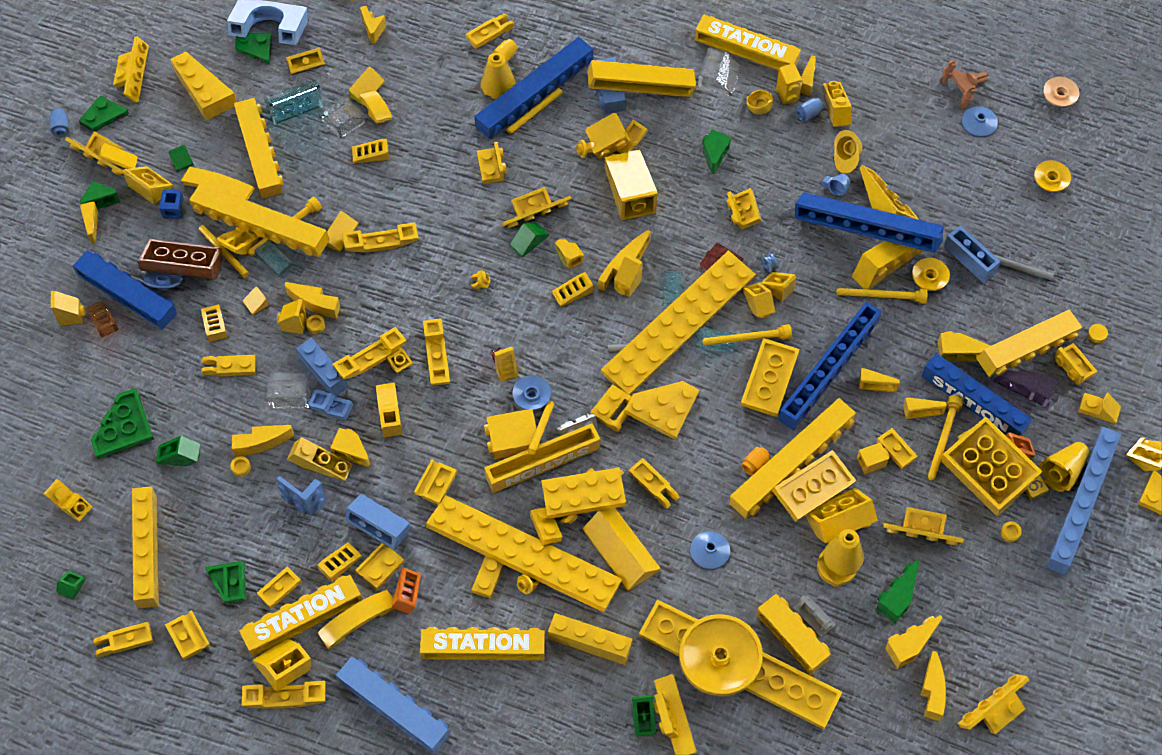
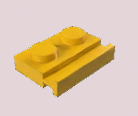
(435, 482)
(380, 566)
(187, 635)

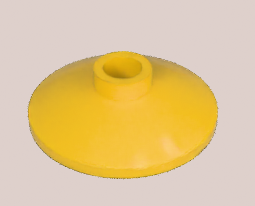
(1054, 170)
(934, 268)

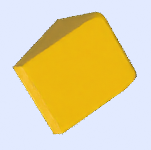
(255, 301)

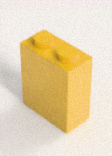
(510, 433)

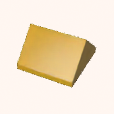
(146, 183)

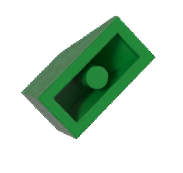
(715, 148)
(178, 452)

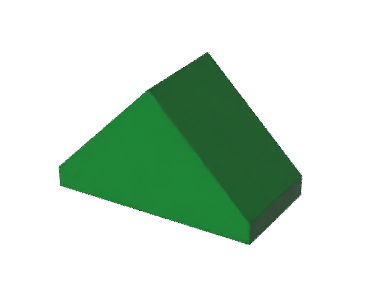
(101, 195)
(528, 238)
(643, 715)

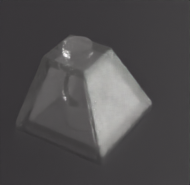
(343, 117)

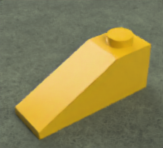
(959, 347)

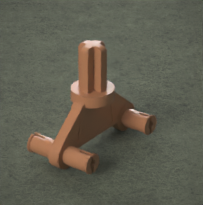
(966, 82)

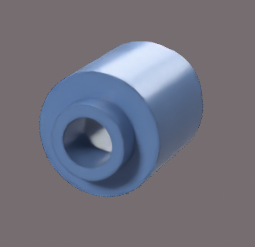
(809, 109)
(59, 122)

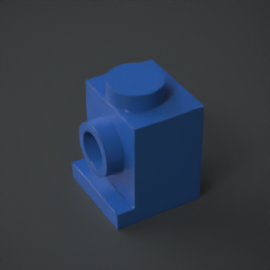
(171, 204)

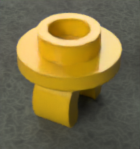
(584, 148)
(482, 279)
(525, 584)

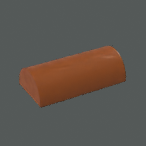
(181, 259)

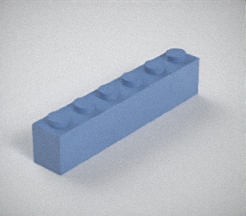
(393, 705)

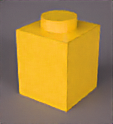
(873, 458)

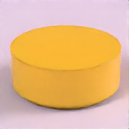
(315, 324)
(1097, 333)
(240, 466)
(1011, 531)

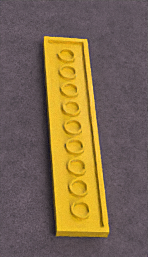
(678, 323)
(524, 553)
(776, 681)

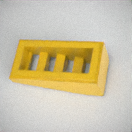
(808, 76)
(371, 157)
(90, 218)
(576, 281)
(218, 333)
(506, 364)
(877, 382)
(922, 408)
(338, 571)

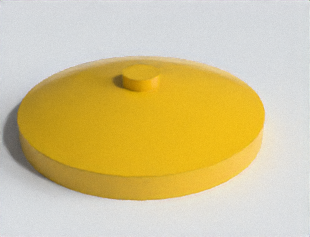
(720, 655)

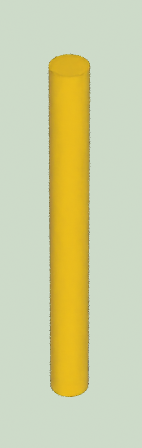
(534, 111)
(227, 255)
(540, 428)

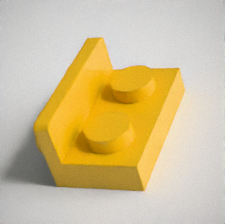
(490, 164)

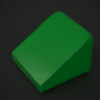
(180, 158)
(70, 584)

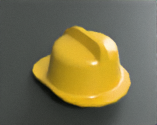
(847, 151)

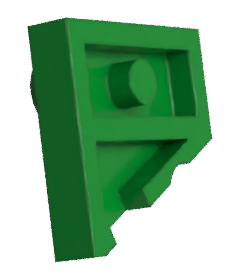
(255, 45)
(101, 113)
(229, 581)

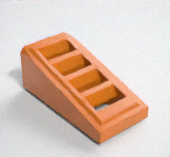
(400, 601)

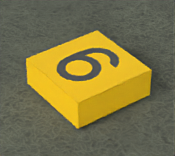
(1037, 488)

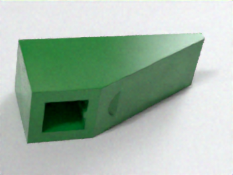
(898, 598)

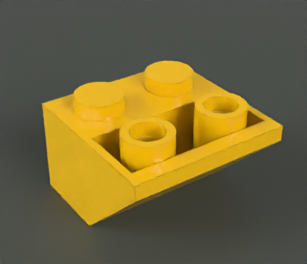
(283, 663)

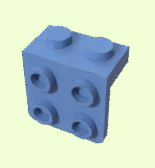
(307, 501)

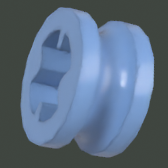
(769, 262)

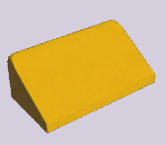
(305, 60)
(367, 82)
(117, 156)
(341, 224)

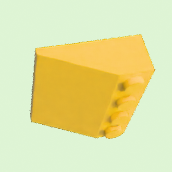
(991, 466)

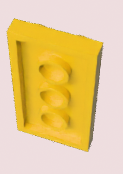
(770, 377)
(814, 485)
(583, 493)

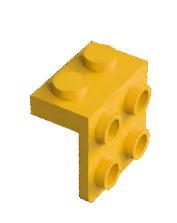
(607, 136)

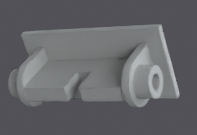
(580, 422)
(814, 616)

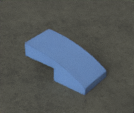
(329, 405)

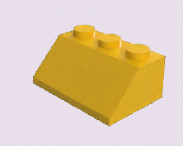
(843, 512)

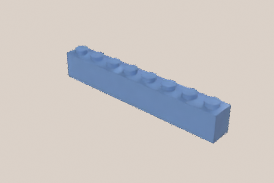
(1083, 501)

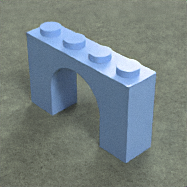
(248, 12)

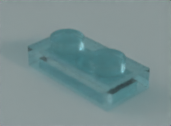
(706, 333)

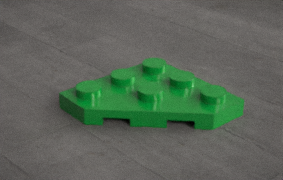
(122, 426)

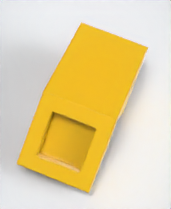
(67, 501)

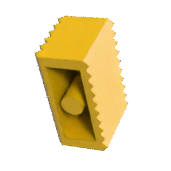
(789, 84)

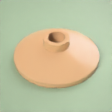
(1061, 91)

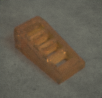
(108, 328)

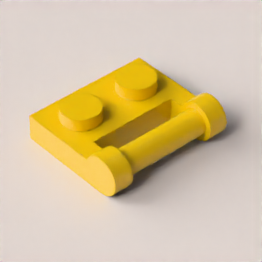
(609, 405)

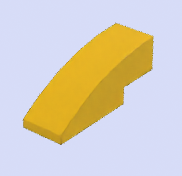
(314, 299)
(261, 439)
(934, 688)

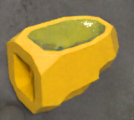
(569, 253)

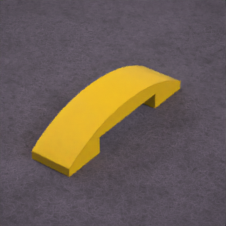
(382, 240)
(436, 352)
(371, 355)
(355, 617)
(288, 697)

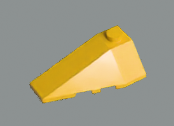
(882, 197)

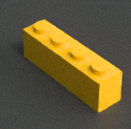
(793, 634)
(590, 639)

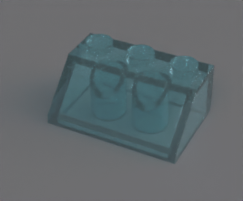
(294, 102)

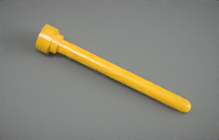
(312, 205)
(919, 295)
(783, 332)
(954, 404)

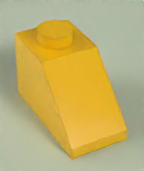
(628, 275)
(759, 300)
(67, 309)
(293, 317)
(349, 447)

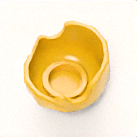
(760, 102)

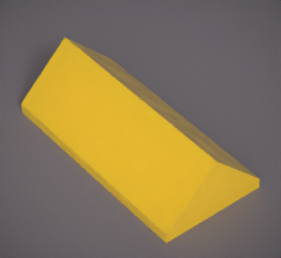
(620, 548)

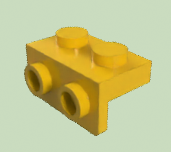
(744, 208)
(1074, 363)

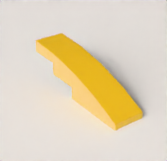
(229, 185)
(634, 248)

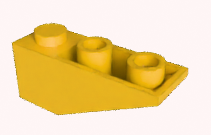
(837, 104)
(389, 410)
(319, 460)
(907, 647)

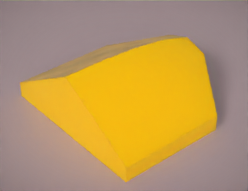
(238, 240)
(1146, 454)

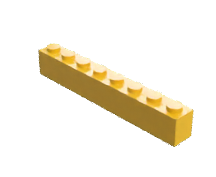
(259, 220)
(792, 458)

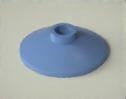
(979, 127)
(162, 281)
(531, 385)
(710, 558)

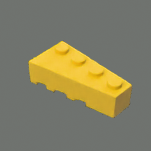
(204, 88)
(881, 262)

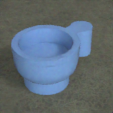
(837, 185)

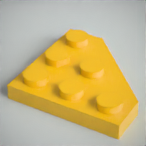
(663, 407)

